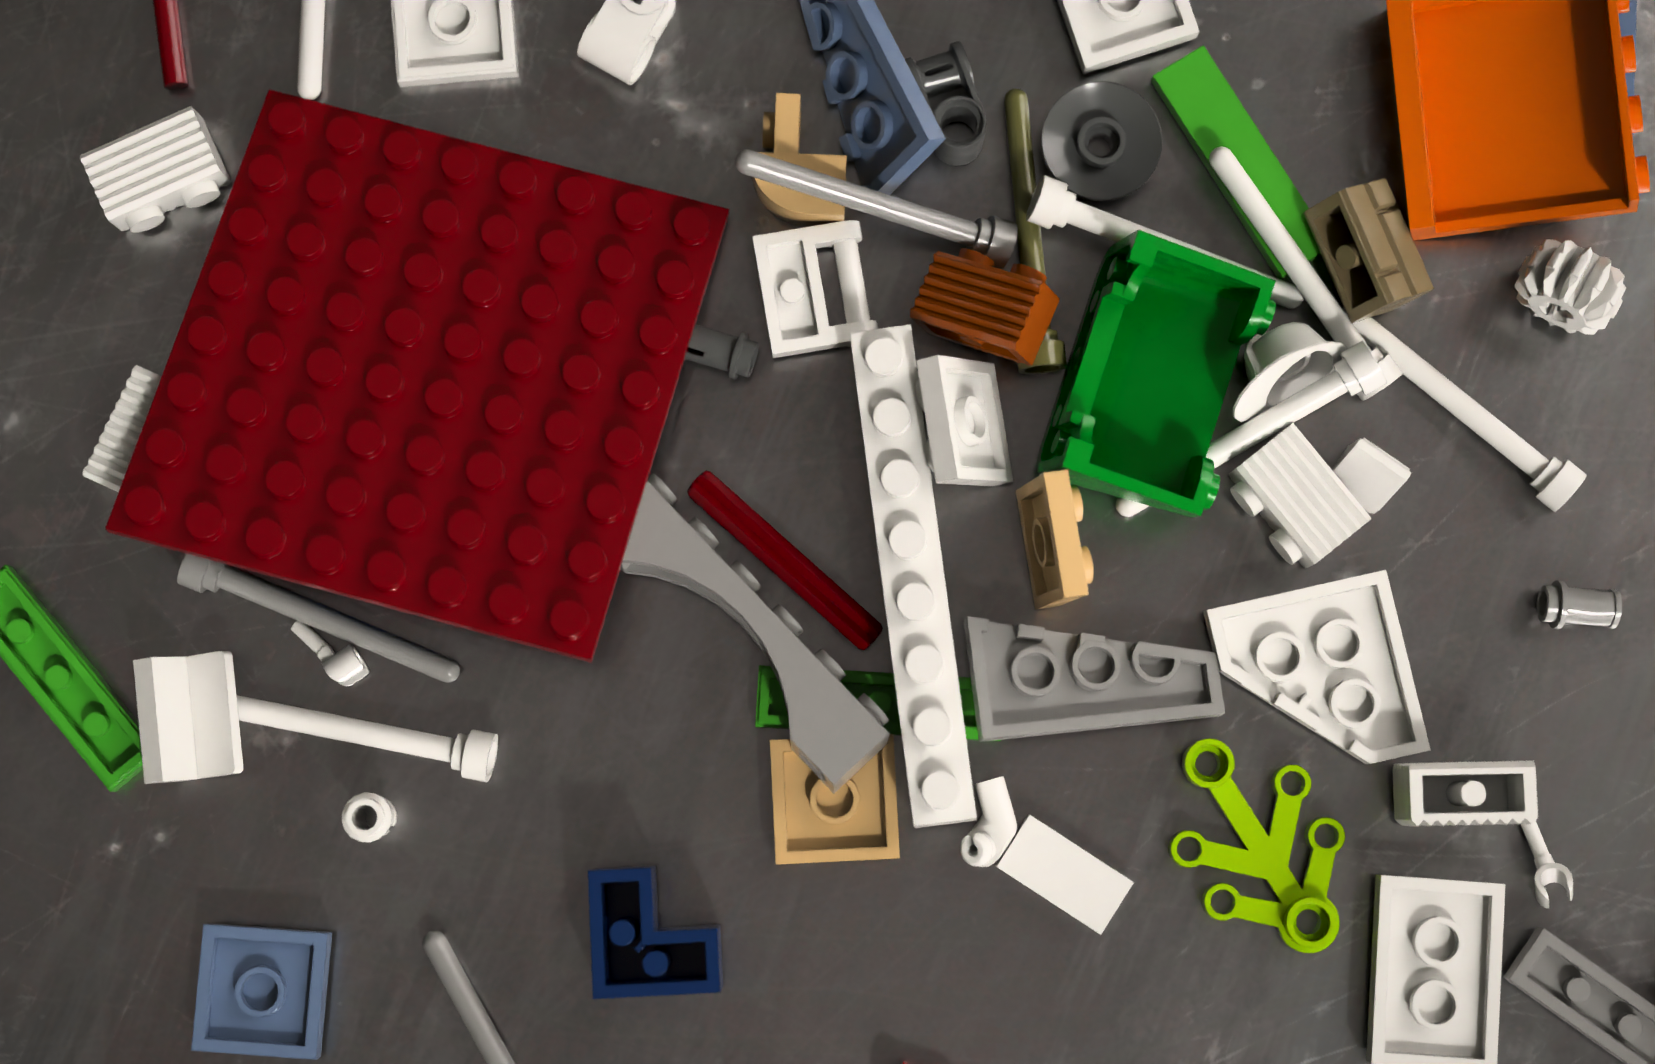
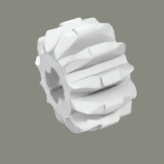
(1570, 286)

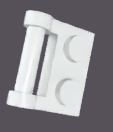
(795, 290)

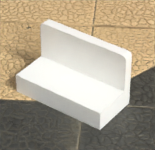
(188, 717)

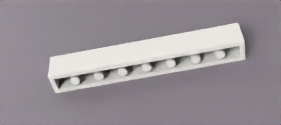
(912, 578)

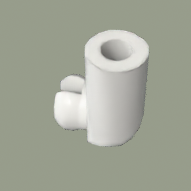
(994, 828)

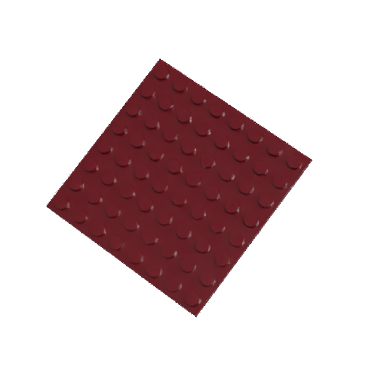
(423, 375)

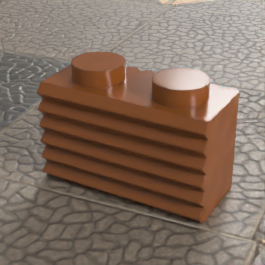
(985, 306)

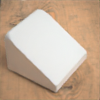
(1370, 474)

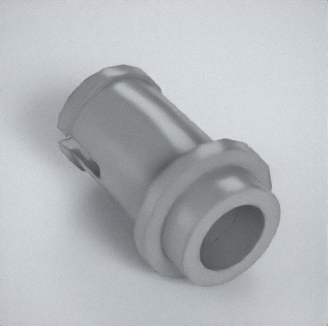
(1580, 606)

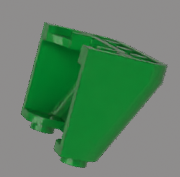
(1153, 373)

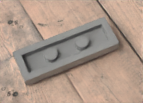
(1585, 997)

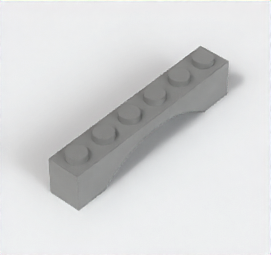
(826, 722)

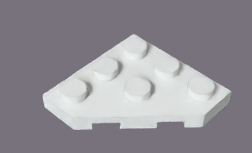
(1329, 662)

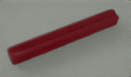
(785, 560)

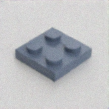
(261, 991)

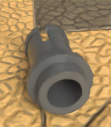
(723, 351)

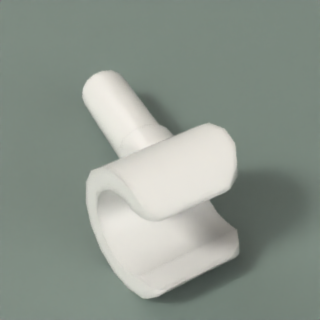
(344, 666)
(1547, 869)

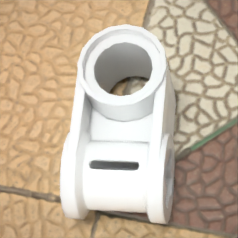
(624, 36)

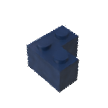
(635, 954)

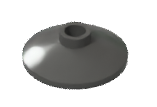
(1107, 113)

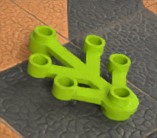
(1265, 854)

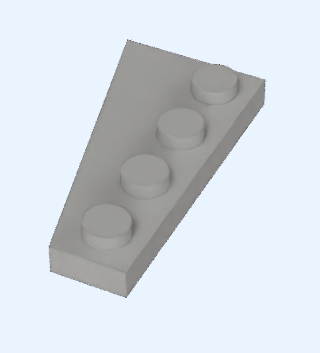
(1065, 682)

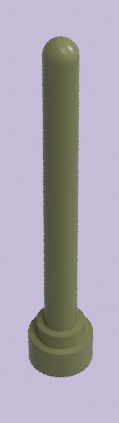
(1052, 352)

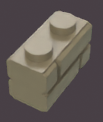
(1368, 250)

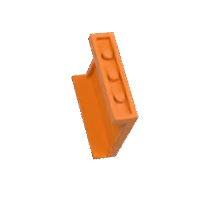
(1514, 113)

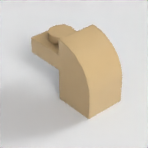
(782, 134)

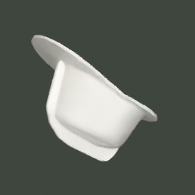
(1282, 365)

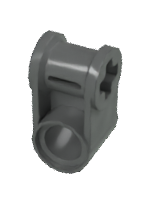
(952, 97)

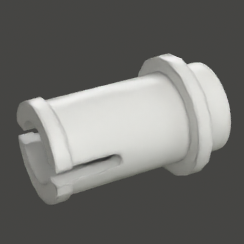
(354, 817)

